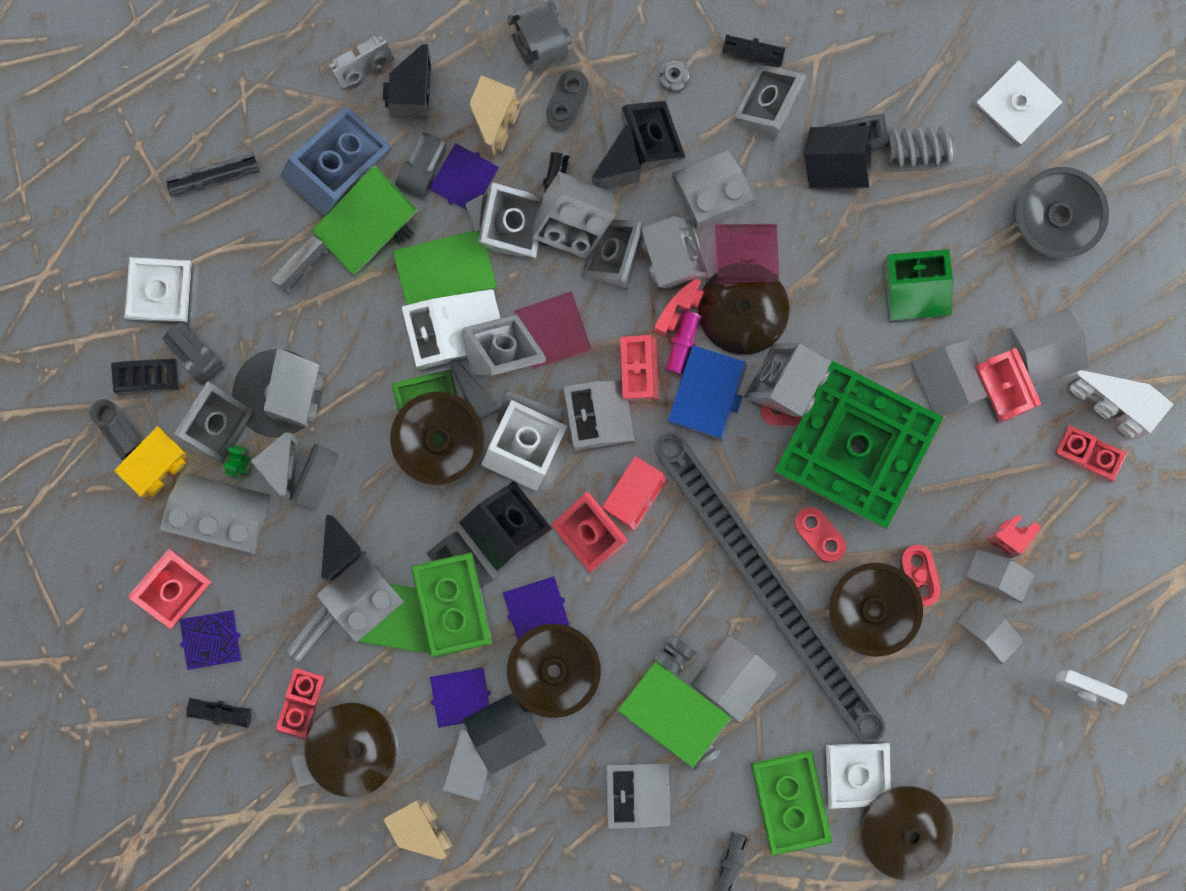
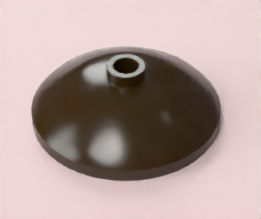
(740, 330)
(432, 416)
(898, 603)
(547, 647)
(330, 746)
(892, 819)

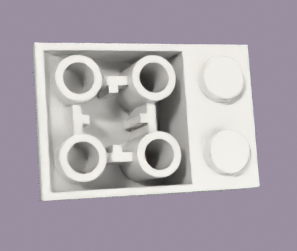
(438, 325)
(1129, 403)

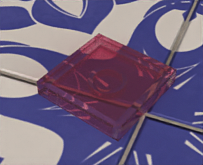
(747, 253)
(555, 328)

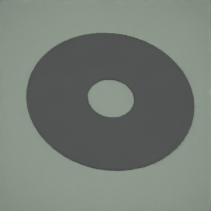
(250, 390)

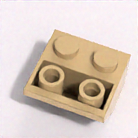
(492, 110)
(415, 830)

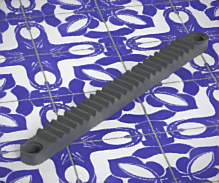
(770, 587)

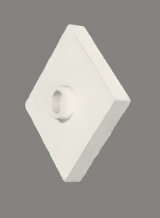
(1018, 103)
(158, 290)
(1091, 689)
(857, 773)

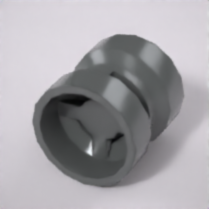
(681, 652)

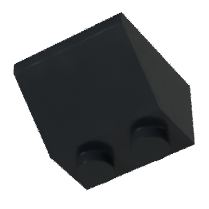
(409, 86)
(505, 525)

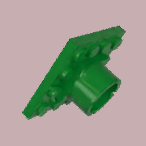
(891, 438)

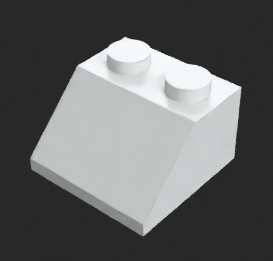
(524, 445)

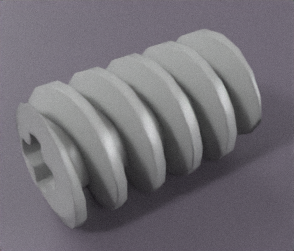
(920, 145)

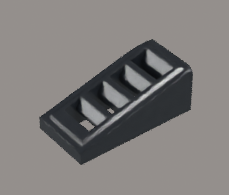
(117, 376)

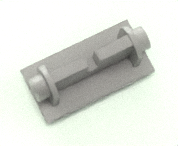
(350, 69)

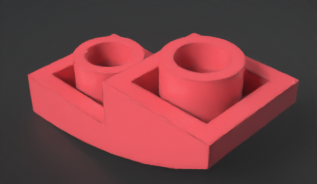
(683, 300)
(1091, 453)
(300, 704)

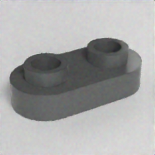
(568, 99)

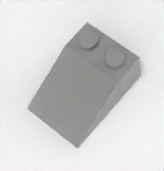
(789, 378)
(293, 389)

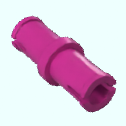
(683, 342)

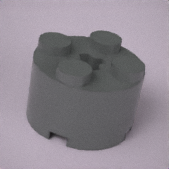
(539, 34)

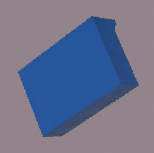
(708, 393)

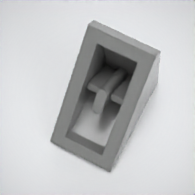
(999, 575)
(990, 630)

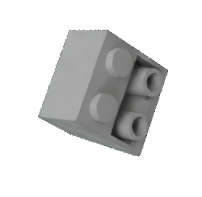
(573, 215)
(598, 414)
(638, 795)

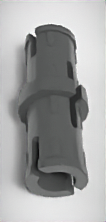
(732, 862)

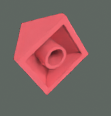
(589, 532)
(169, 588)

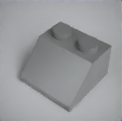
(713, 189)
(674, 252)
(359, 598)

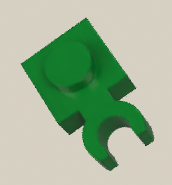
(237, 462)

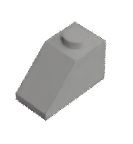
(467, 770)

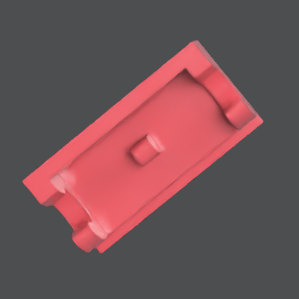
(639, 367)
(1008, 385)
(635, 493)
(1011, 539)

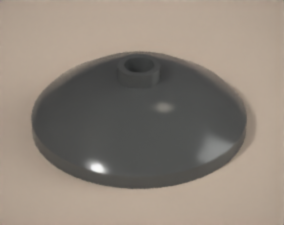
(1076, 198)

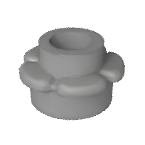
(673, 67)

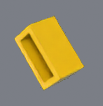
(152, 463)

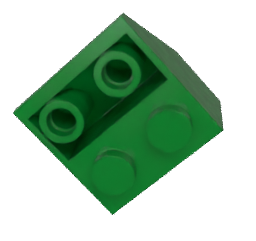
(919, 284)

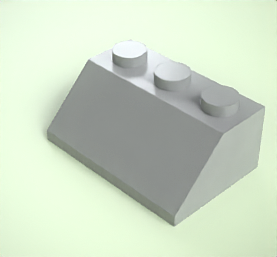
(215, 513)

